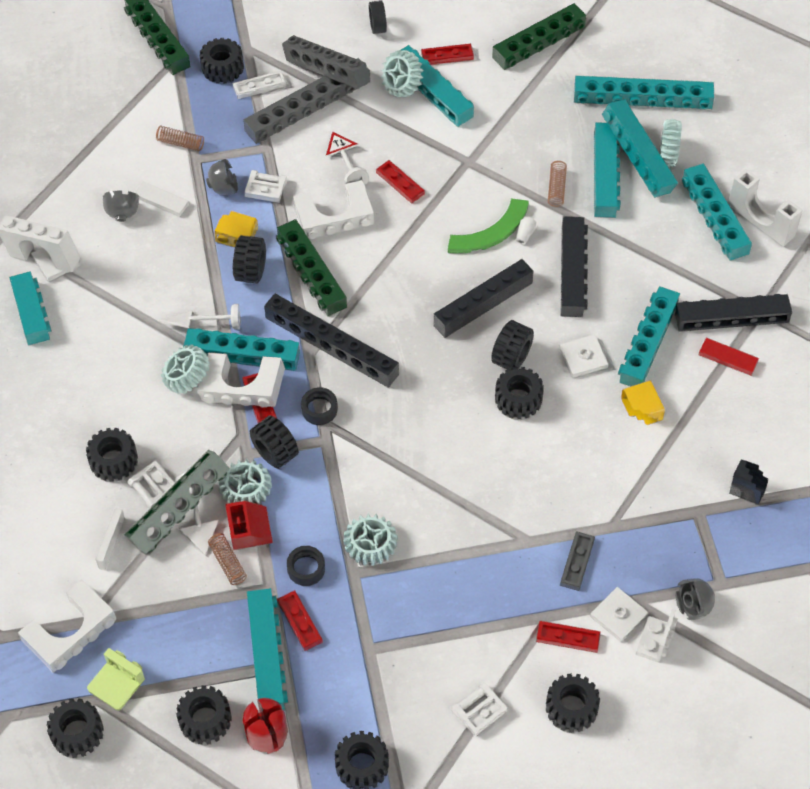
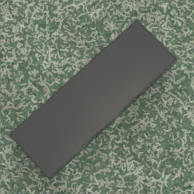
(577, 561)

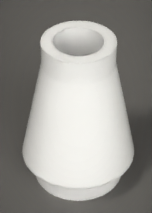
(526, 229)

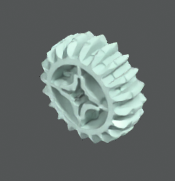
(407, 64)
(671, 141)
(185, 369)
(243, 474)
(364, 548)

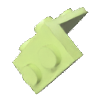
(116, 680)

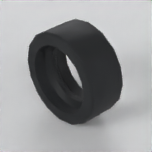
(377, 17)
(319, 393)
(305, 551)

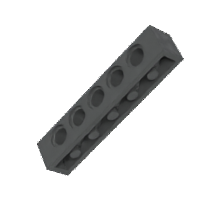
(326, 61)

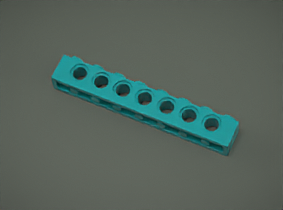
(644, 92)

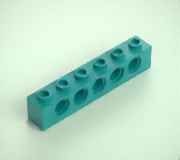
(716, 212)
(664, 299)
(251, 345)

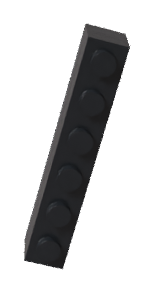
(572, 266)
(483, 298)
(733, 312)

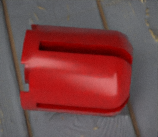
(257, 725)

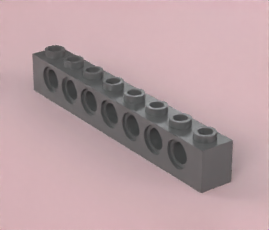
(295, 107)

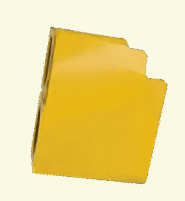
(233, 226)
(643, 402)

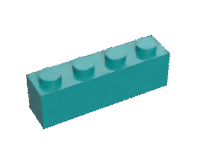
(29, 308)

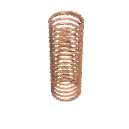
(163, 131)
(557, 184)
(220, 562)

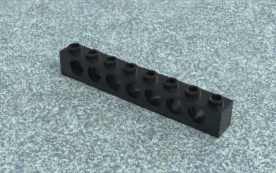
(332, 340)

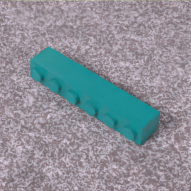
(442, 93)
(639, 148)
(606, 172)
(265, 646)

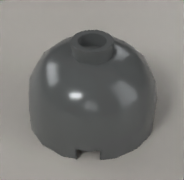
(221, 178)
(120, 205)
(695, 598)

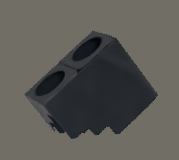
(748, 482)

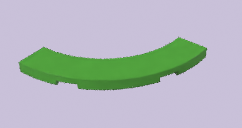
(493, 235)

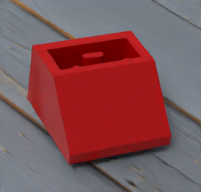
(248, 524)

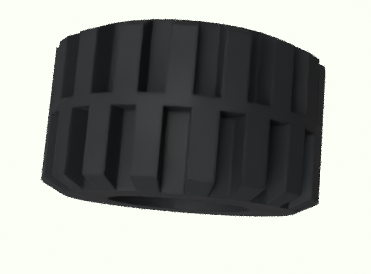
(212, 64)
(249, 259)
(512, 345)
(519, 405)
(109, 441)
(274, 442)
(575, 687)
(201, 699)
(67, 714)
(361, 744)

